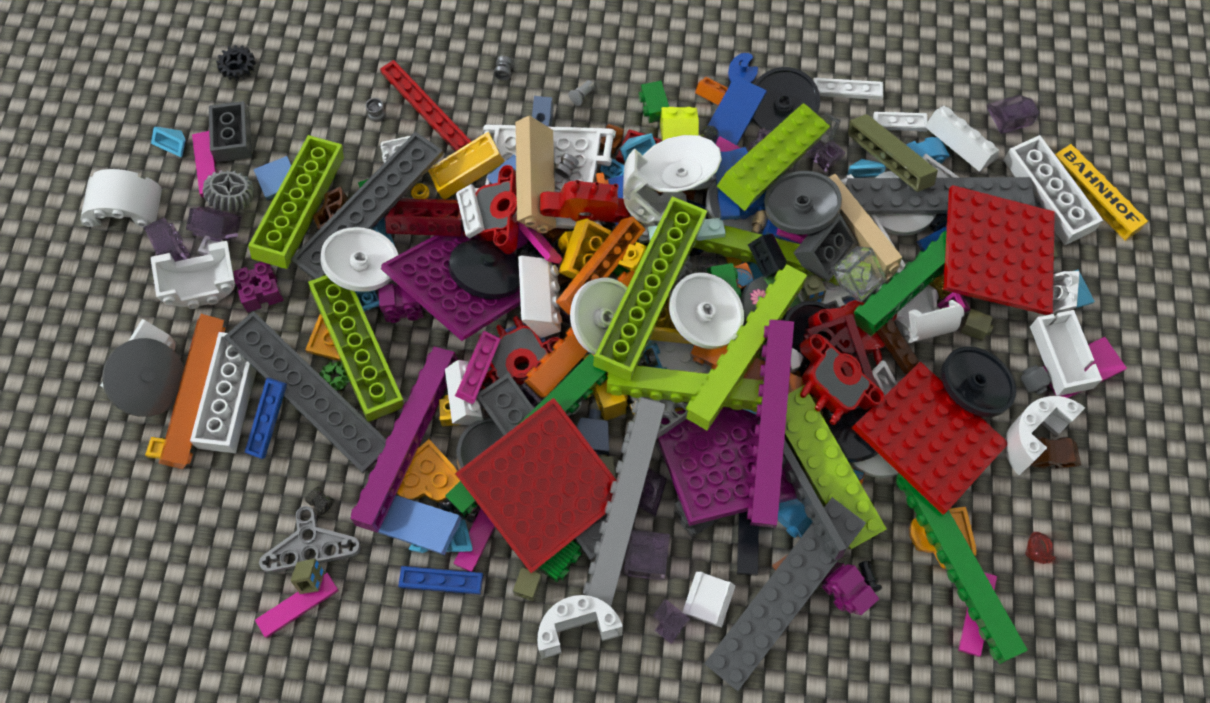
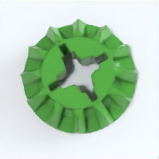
(338, 382)

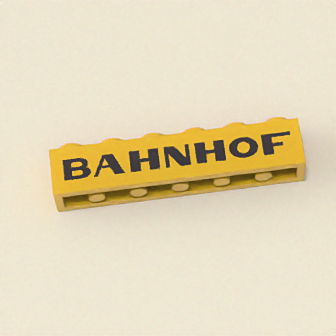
(1102, 194)

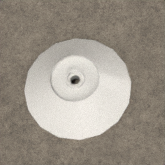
(681, 163)

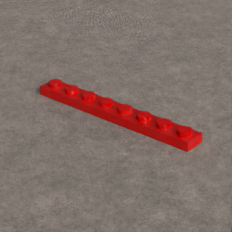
(424, 106)

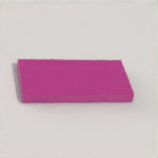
(1106, 360)

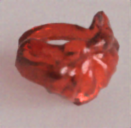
(1036, 551)

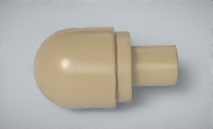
(759, 221)

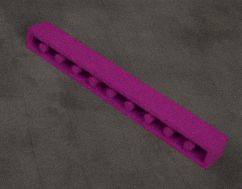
(772, 424)
(403, 441)

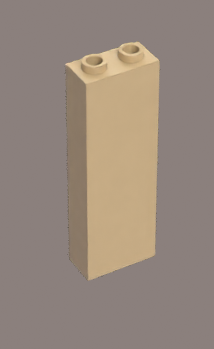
(534, 172)
(867, 232)

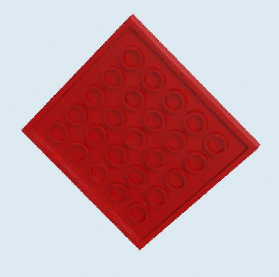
(999, 250)
(930, 438)
(540, 484)

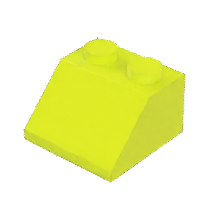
(678, 122)

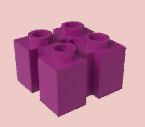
(257, 286)
(398, 304)
(849, 589)

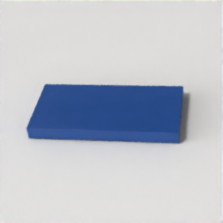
(737, 109)

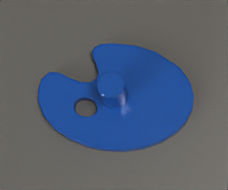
(743, 70)

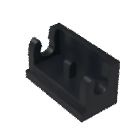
(768, 255)

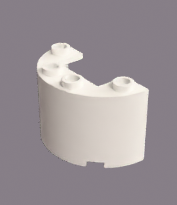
(120, 195)
(640, 200)
(194, 280)
(923, 318)
(1051, 412)
(573, 613)

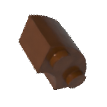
(333, 202)
(1059, 452)

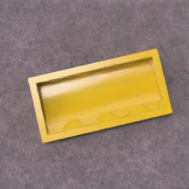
(466, 165)

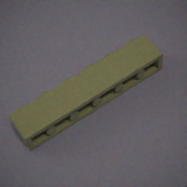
(892, 153)

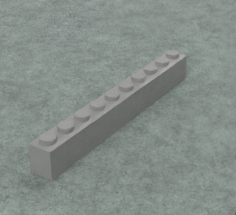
(625, 500)

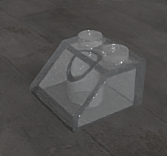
(859, 272)

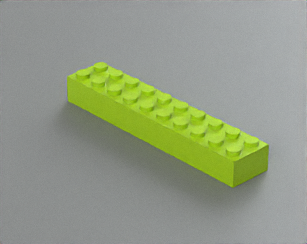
(649, 289)

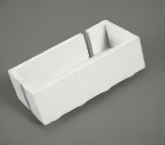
(1065, 353)

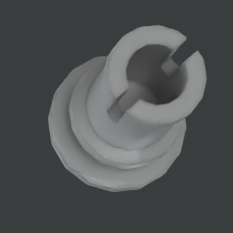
(579, 94)

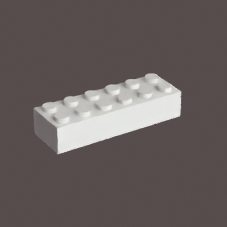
(1054, 189)
(223, 400)

